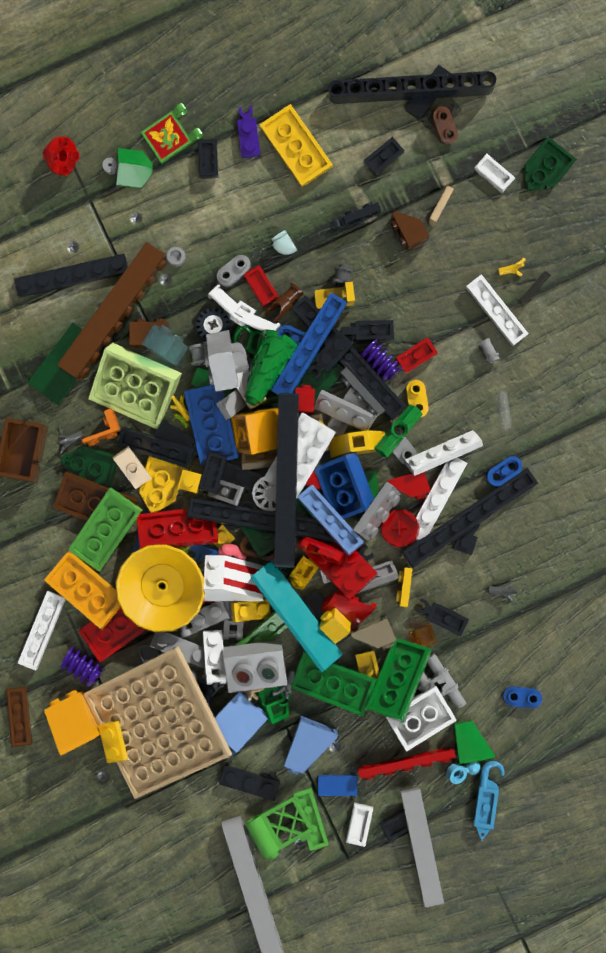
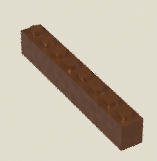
(112, 312)

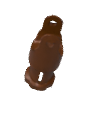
(285, 301)

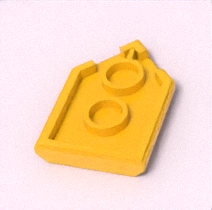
(163, 485)

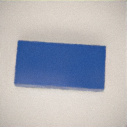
(337, 785)

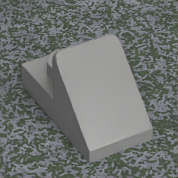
(228, 493)

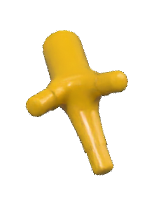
(512, 268)
(180, 406)

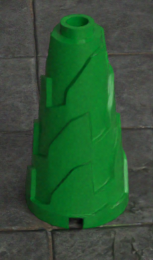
(268, 362)

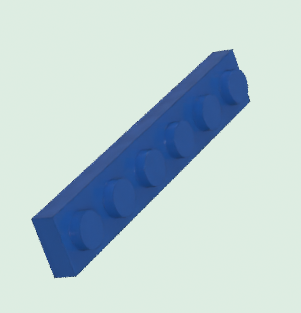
(310, 345)

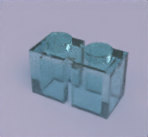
(165, 345)

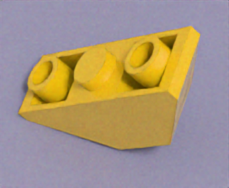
(355, 442)

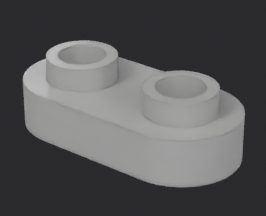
(233, 270)
(403, 447)

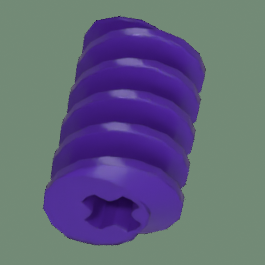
(380, 361)
(81, 667)

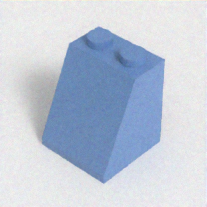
(239, 721)
(308, 744)

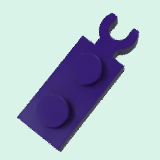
(248, 134)

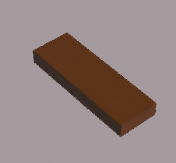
(19, 716)

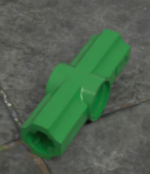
(405, 423)

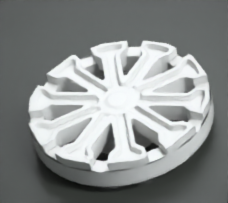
(269, 494)

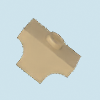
(132, 467)

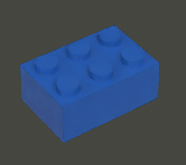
(345, 485)

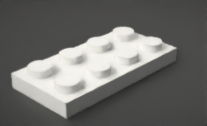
(312, 443)

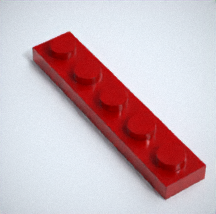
(406, 763)

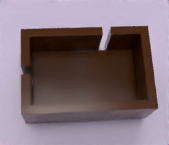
(22, 449)

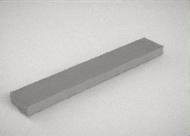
(422, 847)

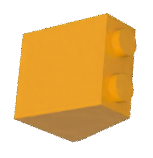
(255, 430)
(71, 721)

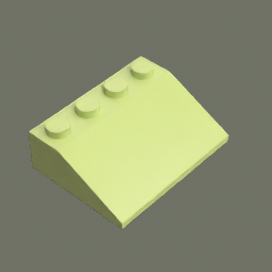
(134, 385)

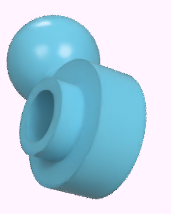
(457, 773)

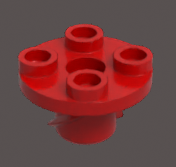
(61, 155)

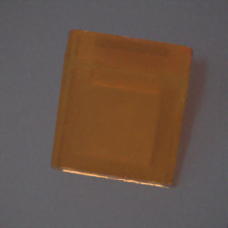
(423, 636)

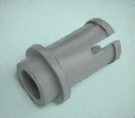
(489, 351)

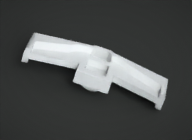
(241, 312)

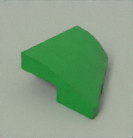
(275, 707)
(470, 743)

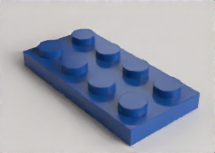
(209, 426)

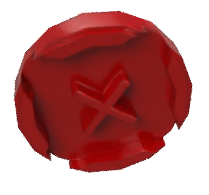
(400, 528)

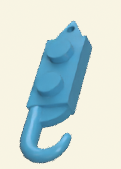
(486, 800)

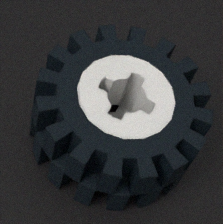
(217, 317)

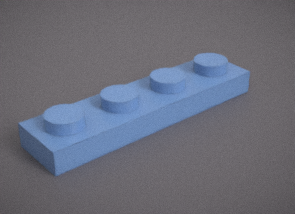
(330, 520)

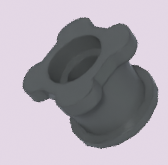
(342, 275)

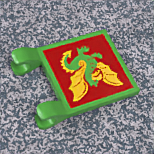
(168, 136)

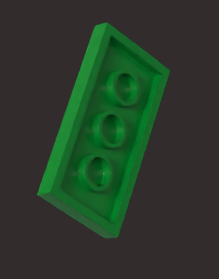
(398, 679)
(334, 685)

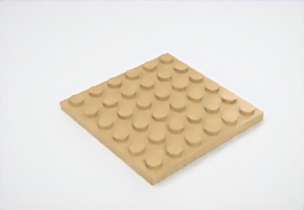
(161, 722)

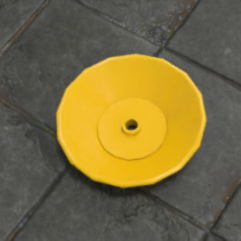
(154, 606)

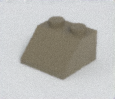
(375, 633)

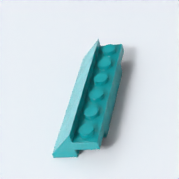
(296, 616)

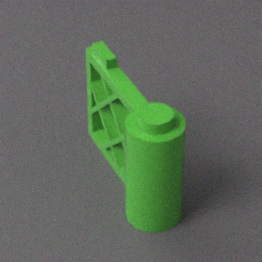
(267, 838)

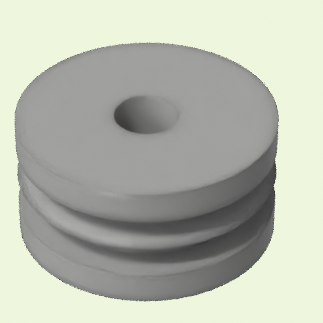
(108, 162)

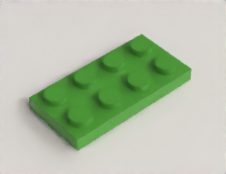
(105, 529)

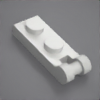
(213, 656)

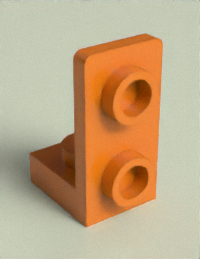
(110, 421)

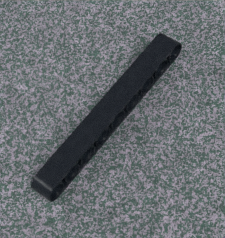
(418, 81)
(286, 480)

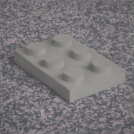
(378, 511)

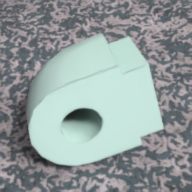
(283, 244)

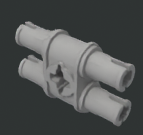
(442, 676)

